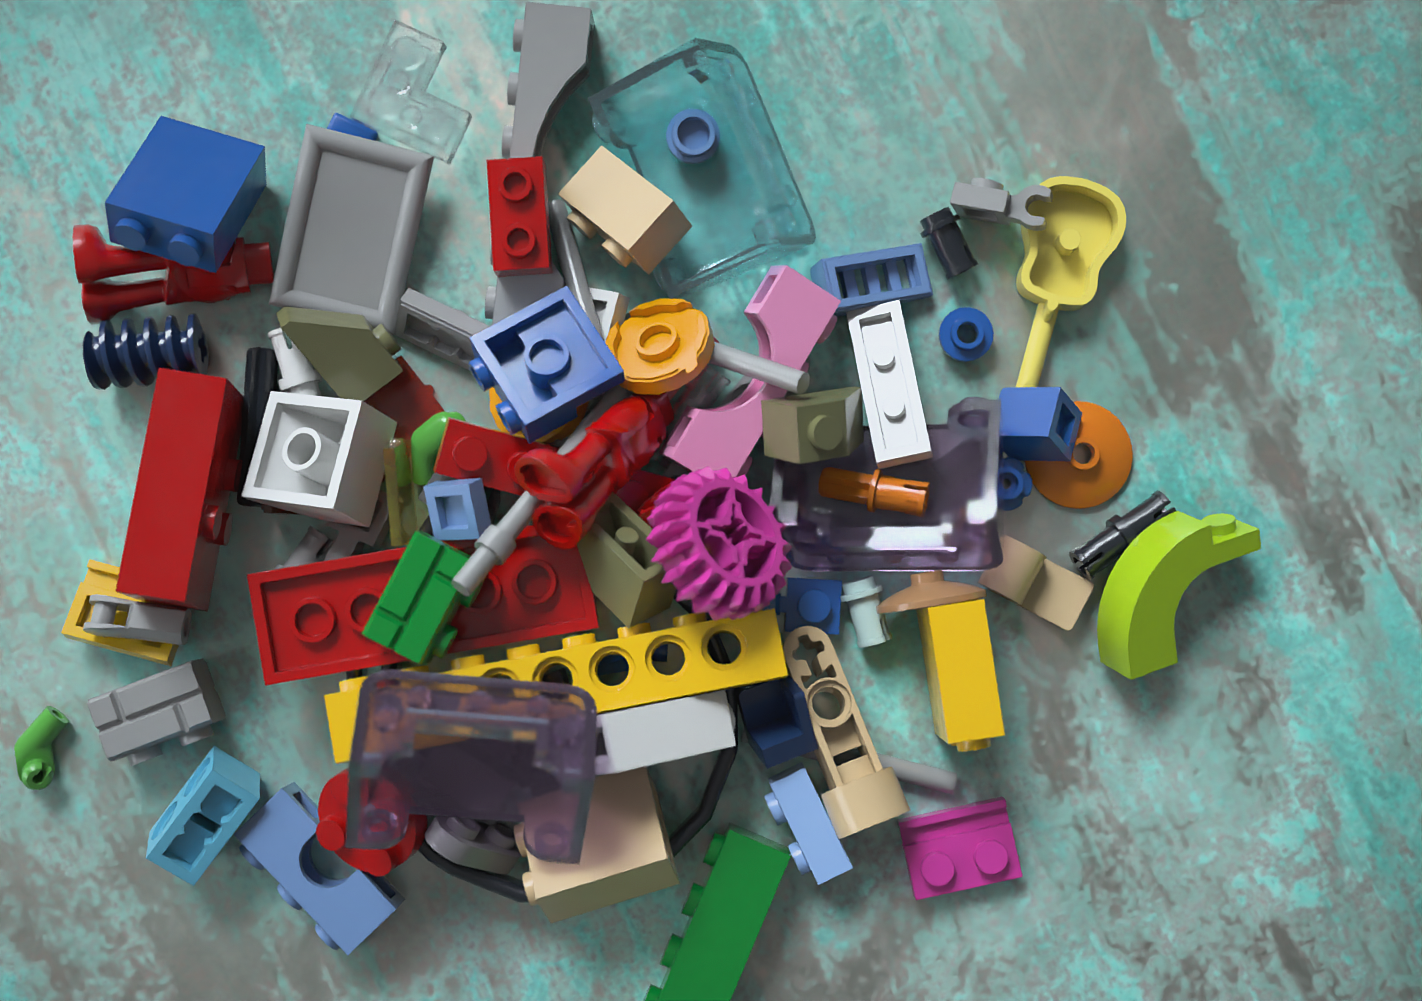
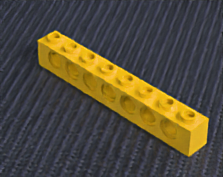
(759, 661)

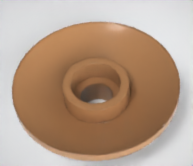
(929, 590)

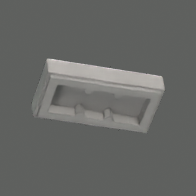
(437, 327)

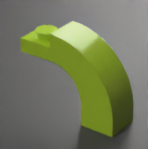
(1149, 581)

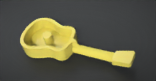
(1065, 258)

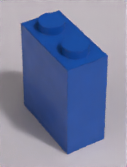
(186, 194)

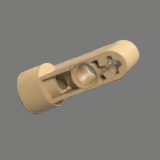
(861, 788)

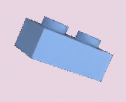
(817, 844)

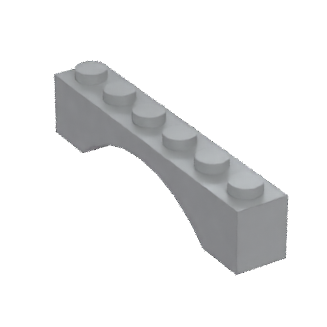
(552, 65)

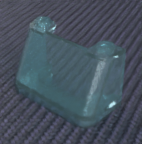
(740, 199)

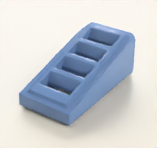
(825, 276)

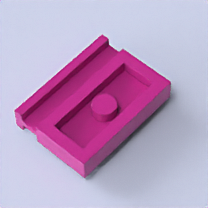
(959, 848)

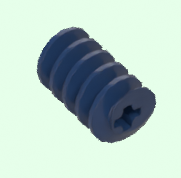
(139, 355)

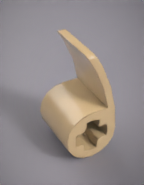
(1038, 584)

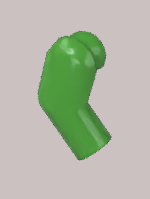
(426, 444)
(35, 750)

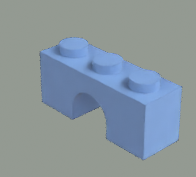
(282, 840)

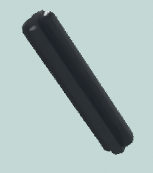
(260, 380)

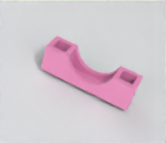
(788, 321)

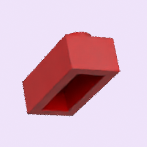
(519, 216)

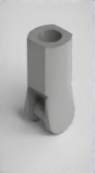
(143, 622)

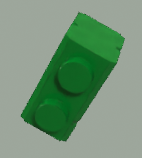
(421, 601)

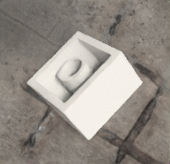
(320, 457)

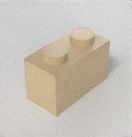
(624, 210)

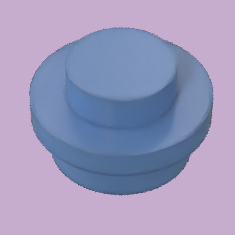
(693, 136)

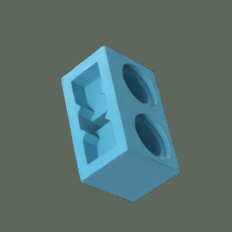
(203, 816)

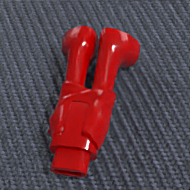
(104, 298)
(613, 447)

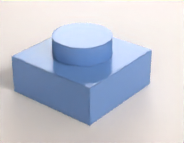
(457, 508)

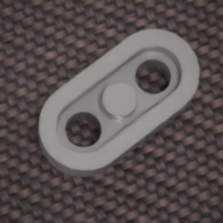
(474, 843)

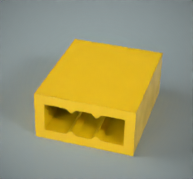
(960, 674)

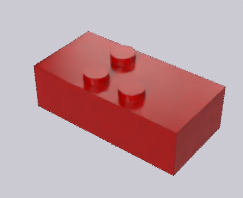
(183, 491)

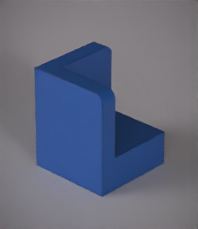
(1039, 423)

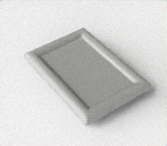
(351, 226)

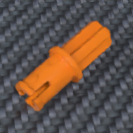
(875, 490)

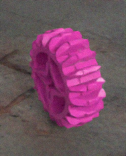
(727, 558)

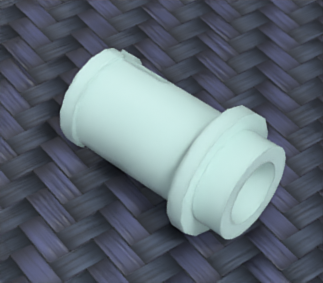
(862, 601)

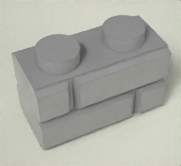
(157, 710)

